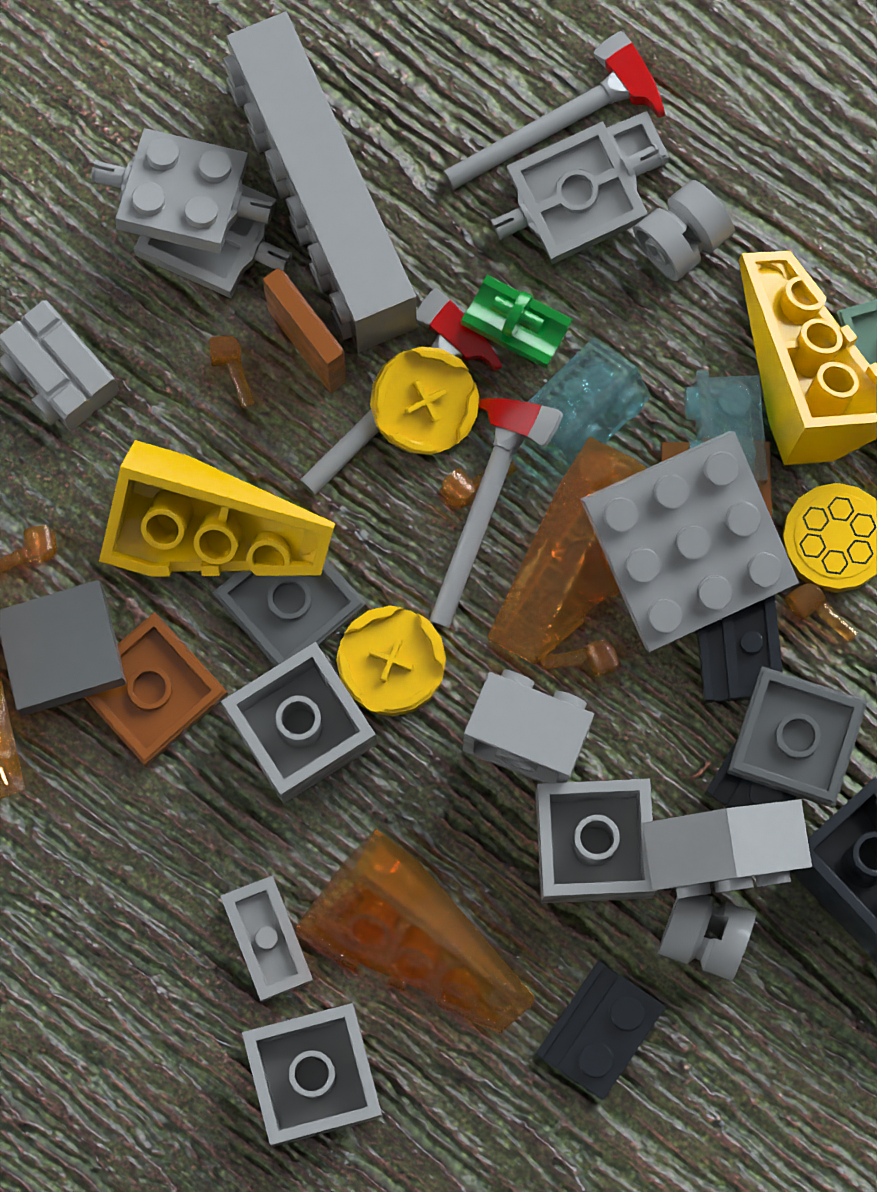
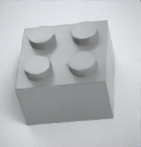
(299, 722)
(527, 728)
(593, 840)
(727, 848)
(312, 1075)

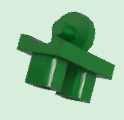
(516, 321)

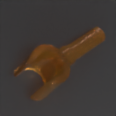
(226, 351)
(461, 489)
(39, 547)
(810, 599)
(599, 655)

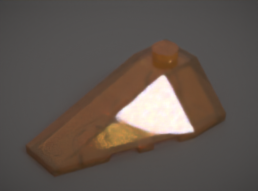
(565, 564)
(401, 922)

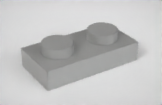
(266, 938)

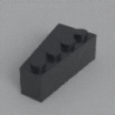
(846, 867)

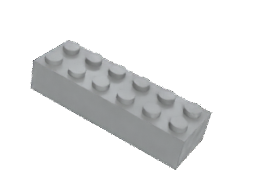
(322, 183)

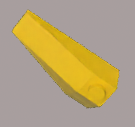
(810, 371)
(195, 518)

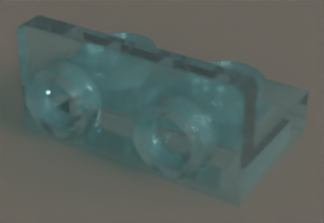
(596, 396)
(726, 406)

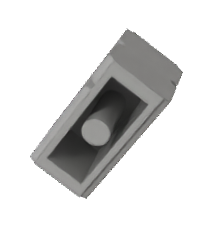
(57, 366)

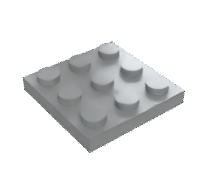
(689, 540)

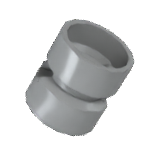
(688, 226)
(686, 929)

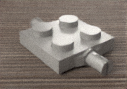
(182, 191)
(577, 192)
(216, 271)

